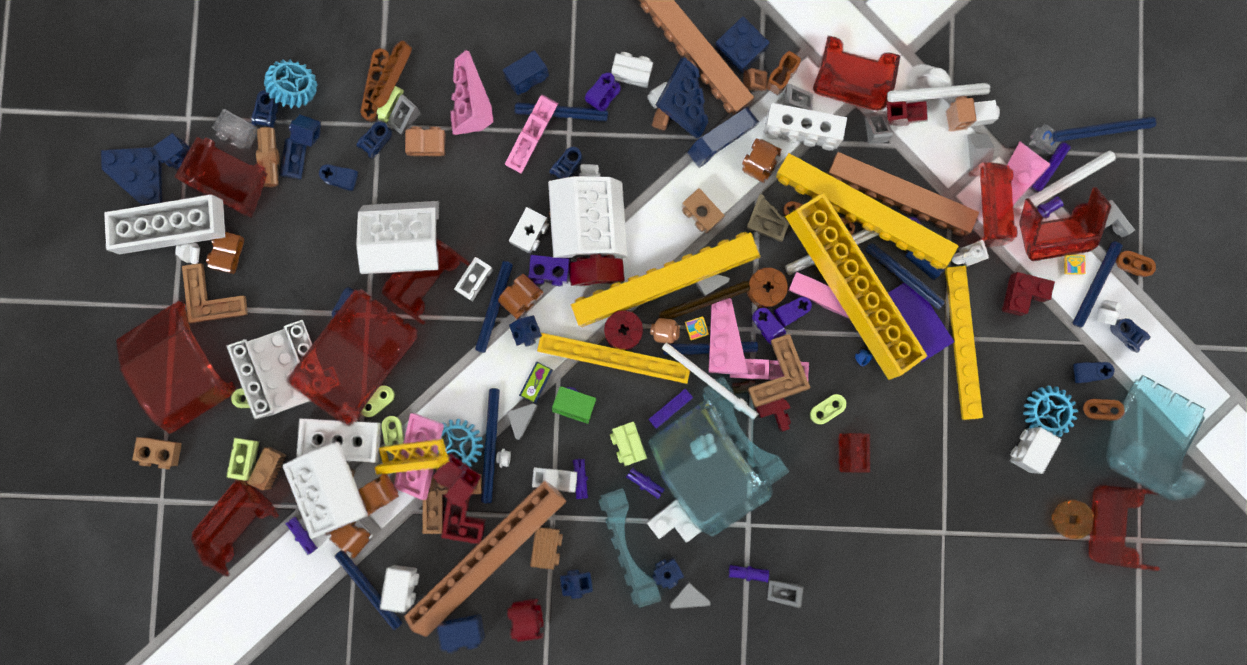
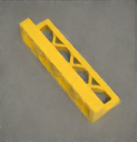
(403, 464)

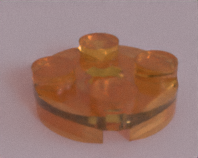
(1070, 530)

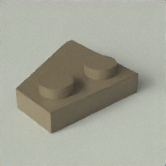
(767, 220)

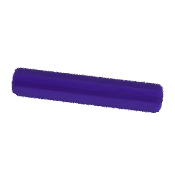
(1054, 162)

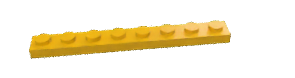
(963, 343)
(613, 358)

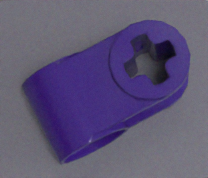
(603, 93)
(789, 312)
(770, 327)

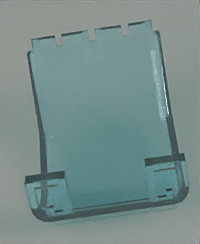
(1154, 438)
(707, 470)

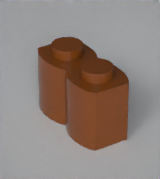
(786, 70)
(225, 253)

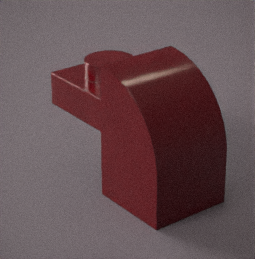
(905, 113)
(777, 408)

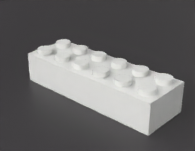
(164, 224)

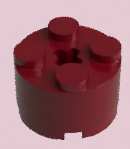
(628, 320)
(526, 620)

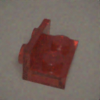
(854, 452)

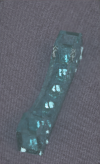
(768, 464)
(644, 587)

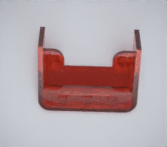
(996, 203)
(1065, 235)
(409, 287)
(226, 523)
(1110, 526)

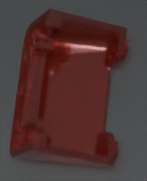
(855, 77)
(223, 176)

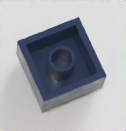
(741, 45)
(461, 632)

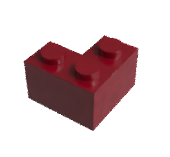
(596, 270)
(1023, 289)
(458, 479)
(460, 526)

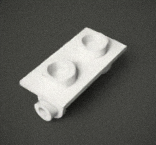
(971, 254)

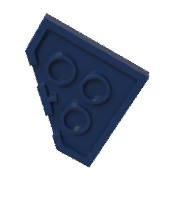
(684, 99)
(136, 172)

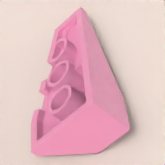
(472, 106)

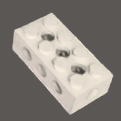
(804, 126)
(330, 430)

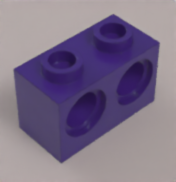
(550, 265)

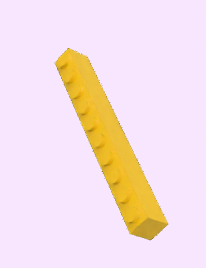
(868, 212)
(665, 280)

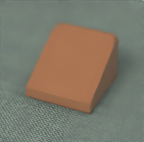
(755, 79)
(660, 120)

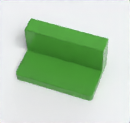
(573, 405)

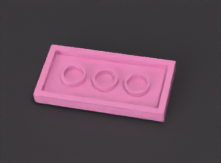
(418, 481)

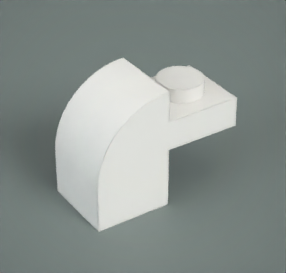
(560, 479)

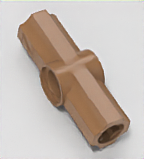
(268, 155)

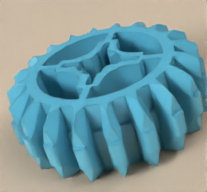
(287, 88)
(1046, 405)
(471, 436)

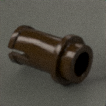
(742, 387)

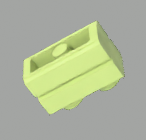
(628, 443)
(242, 458)

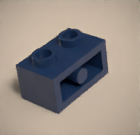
(526, 72)
(172, 151)

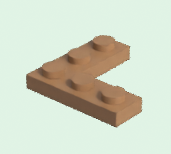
(202, 309)
(791, 383)
(434, 507)

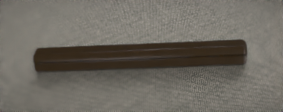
(704, 301)

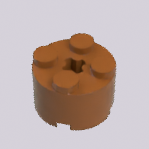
(761, 160)
(775, 280)
(520, 296)
(378, 493)
(350, 538)

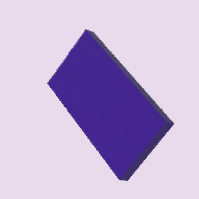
(921, 320)

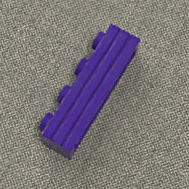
(670, 408)

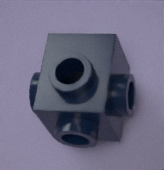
(525, 331)
(667, 581)
(576, 583)

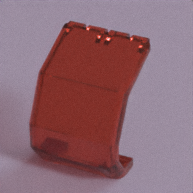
(352, 357)
(170, 370)

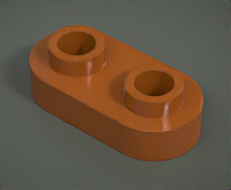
(1134, 263)
(1104, 409)

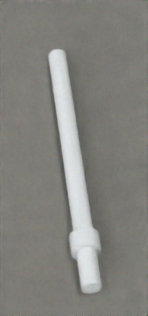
(738, 403)

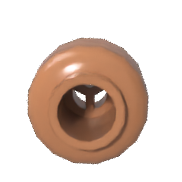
(665, 330)

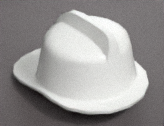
(927, 77)

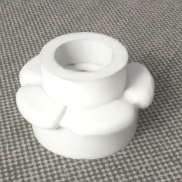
(503, 458)

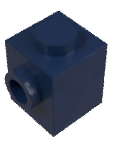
(305, 130)

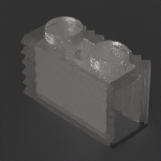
(238, 130)

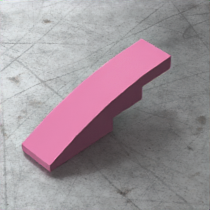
(531, 133)
(816, 292)
(766, 370)

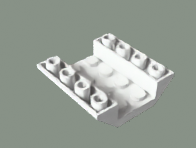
(587, 216)
(397, 237)
(265, 365)
(324, 489)

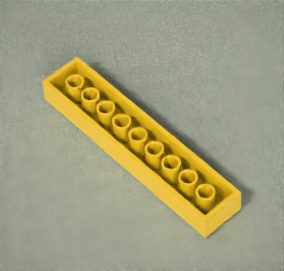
(856, 286)

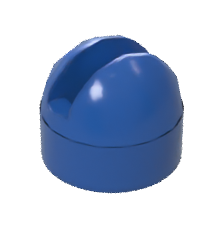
(863, 357)

